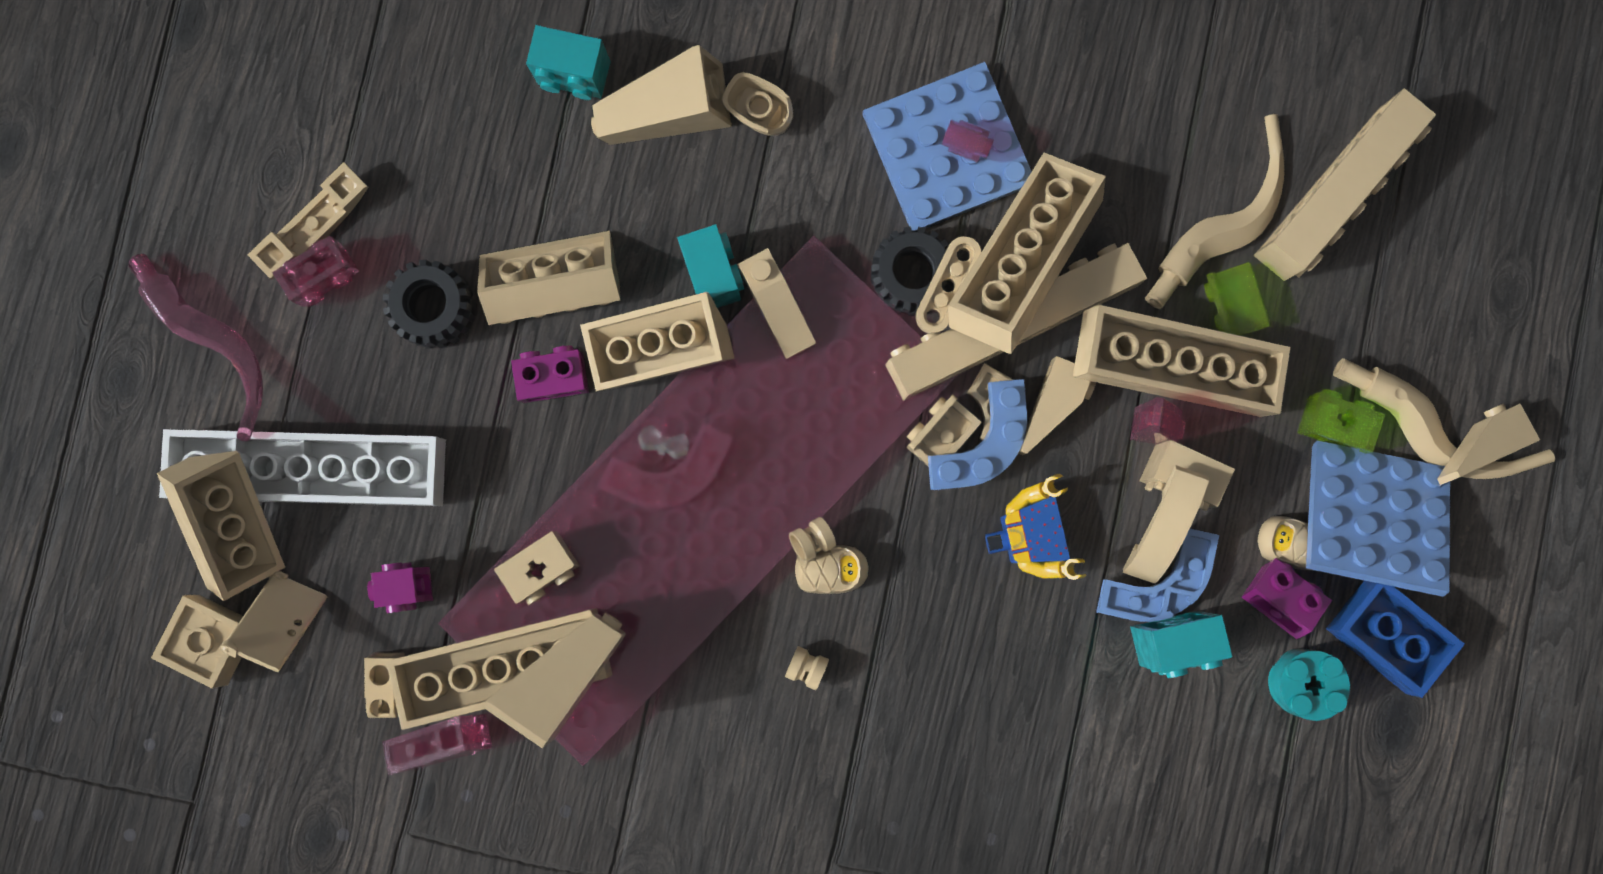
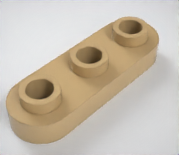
(952, 270)

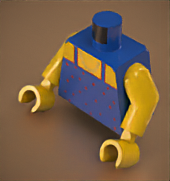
(1035, 533)

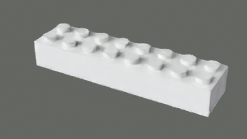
(325, 465)

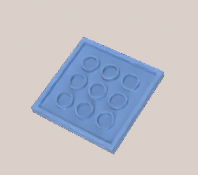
(924, 175)
(1378, 519)

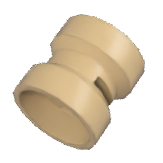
(812, 539)
(807, 668)

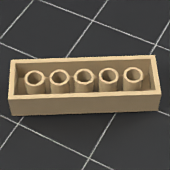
(1345, 186)
(1026, 253)
(1181, 361)
(467, 673)

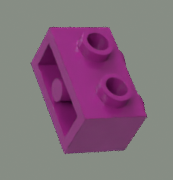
(550, 378)
(400, 587)
(1287, 598)

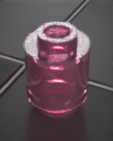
(967, 140)

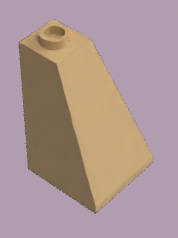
(666, 102)
(552, 686)

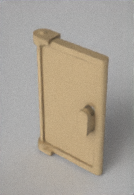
(268, 627)

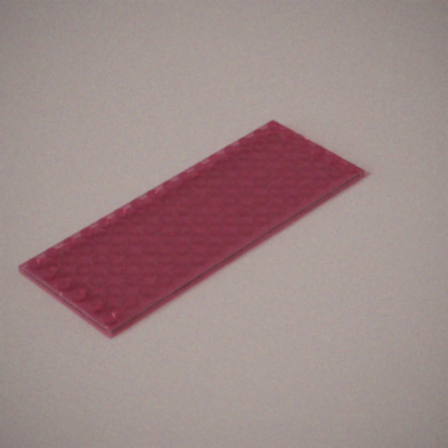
(678, 571)

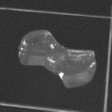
(652, 439)

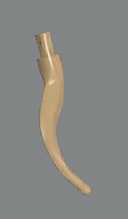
(1223, 232)
(1421, 422)

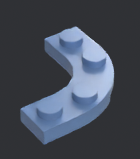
(997, 449)
(1174, 593)

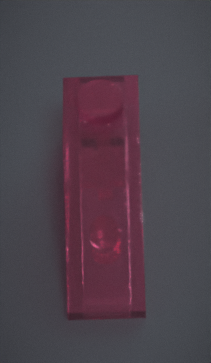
(1157, 422)
(437, 743)

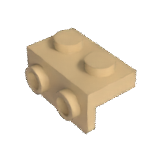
(944, 432)

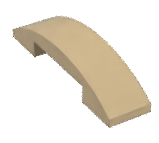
(313, 223)
(1168, 526)

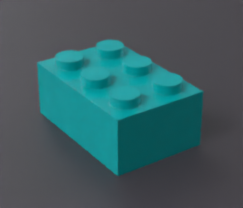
(1182, 643)

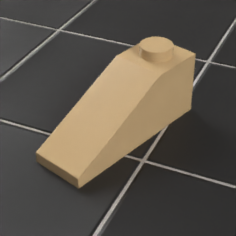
(776, 303)
(1056, 400)
(1490, 440)

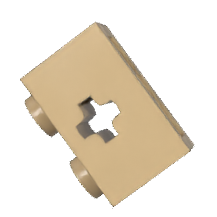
(517, 571)

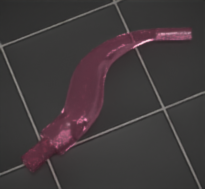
(182, 319)

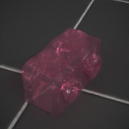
(316, 272)

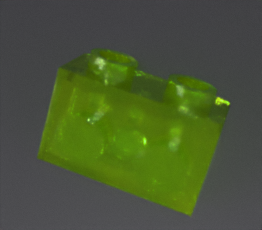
(1237, 300)

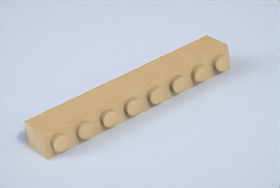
(1081, 288)

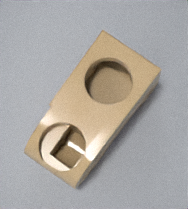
(378, 687)

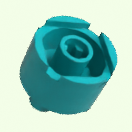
(1328, 689)

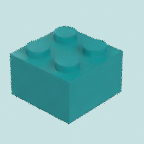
(568, 62)
(708, 265)

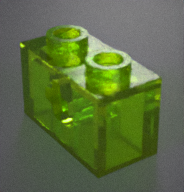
(1321, 421)

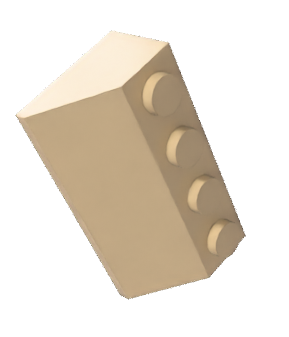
(548, 278)
(656, 341)
(221, 521)

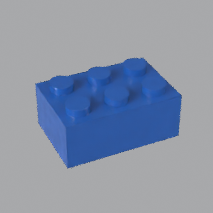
(1395, 637)

